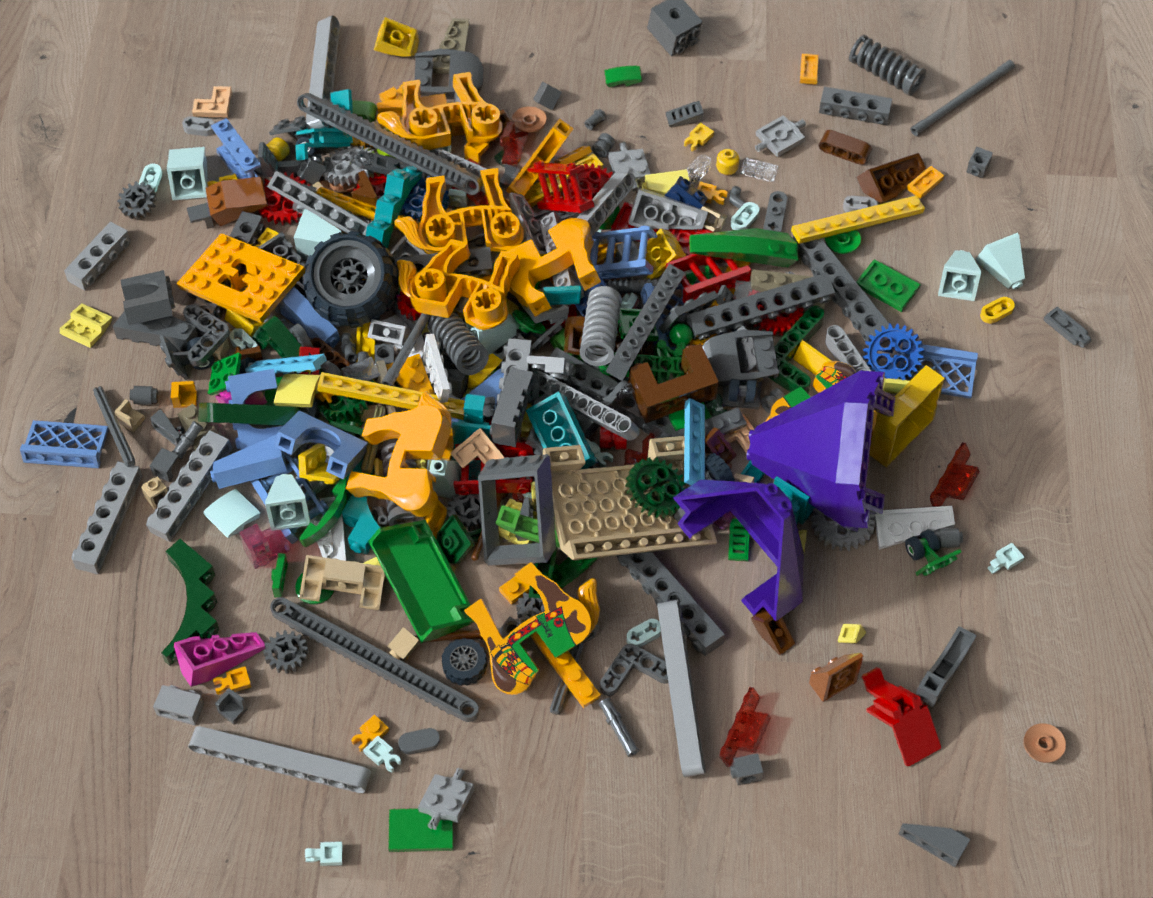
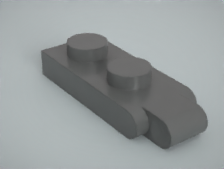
(1067, 327)

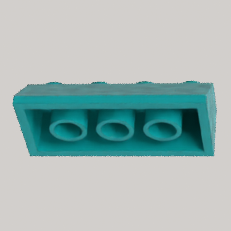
(558, 426)

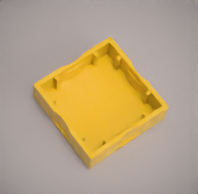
(913, 412)

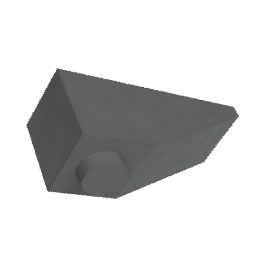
(938, 841)

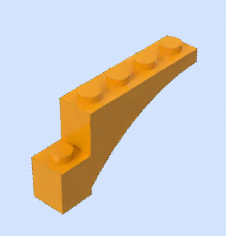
(426, 101)
(545, 153)

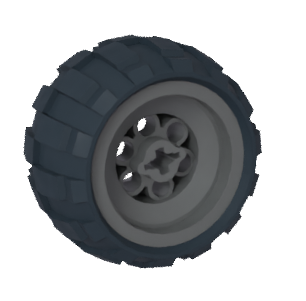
(333, 264)

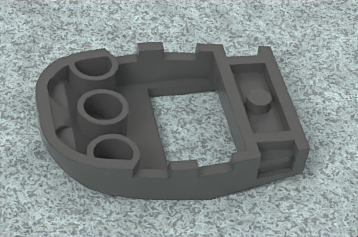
(459, 63)
(724, 358)

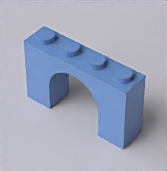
(241, 388)
(305, 429)

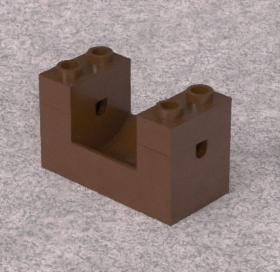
(670, 396)

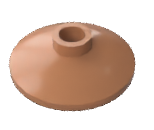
(529, 119)
(338, 188)
(1047, 735)

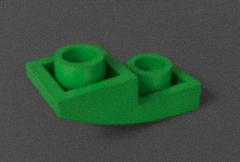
(624, 74)

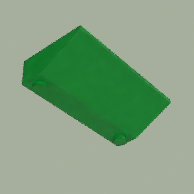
(421, 579)

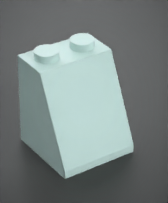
(187, 173)
(311, 232)

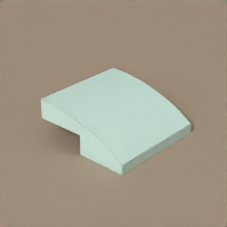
(231, 513)

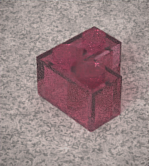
(263, 545)

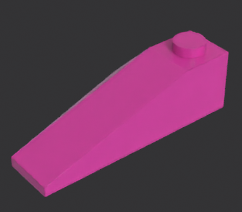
(210, 657)

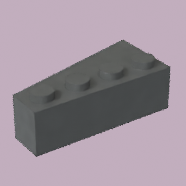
(279, 246)
(174, 329)
(511, 407)

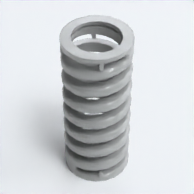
(600, 326)

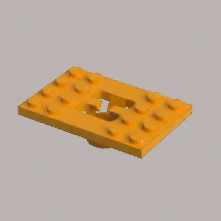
(264, 288)

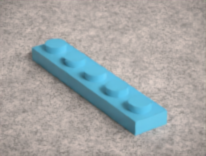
(290, 364)
(694, 442)

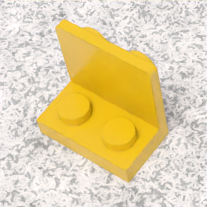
(313, 465)

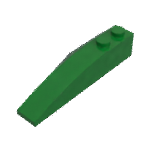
(747, 245)

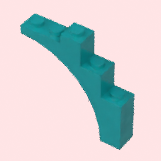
(388, 207)
(358, 515)

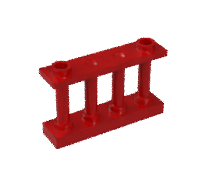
(558, 201)
(708, 285)
(519, 485)

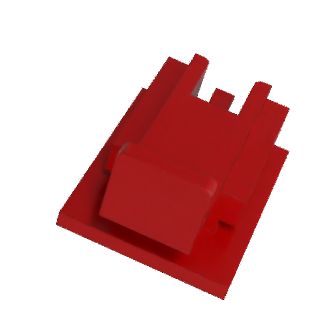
(905, 715)

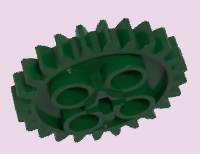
(343, 407)
(648, 473)

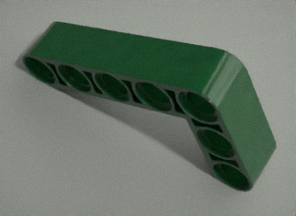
(811, 322)
(279, 337)
(246, 413)

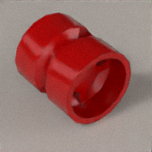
(609, 439)

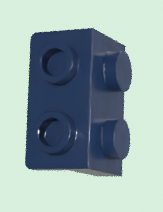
(686, 193)

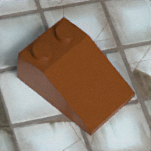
(232, 197)
(836, 676)

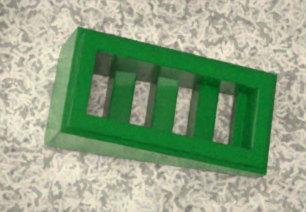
(736, 528)

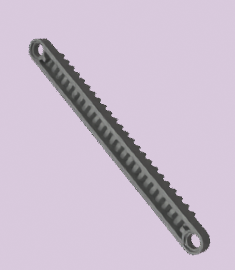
(389, 143)
(374, 659)

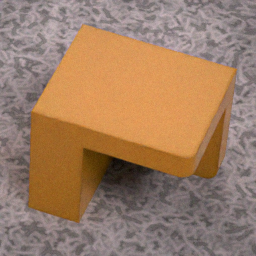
(475, 150)
(183, 394)

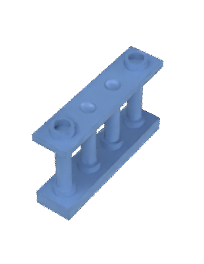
(235, 151)
(625, 267)
(263, 486)

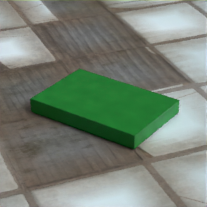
(888, 285)
(411, 832)

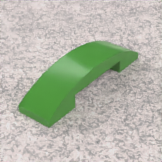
(518, 524)

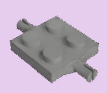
(780, 135)
(629, 162)
(446, 798)

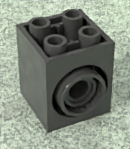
(674, 25)

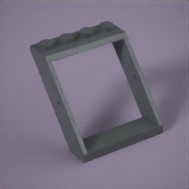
(517, 467)

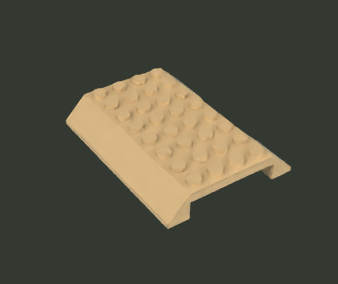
(596, 513)

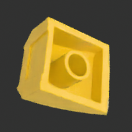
(396, 39)
(661, 251)

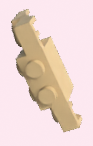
(343, 577)

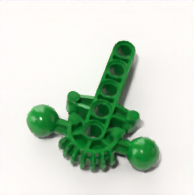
(681, 336)

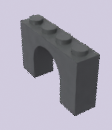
(147, 297)

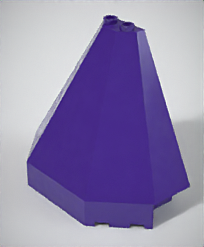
(826, 447)
(771, 523)

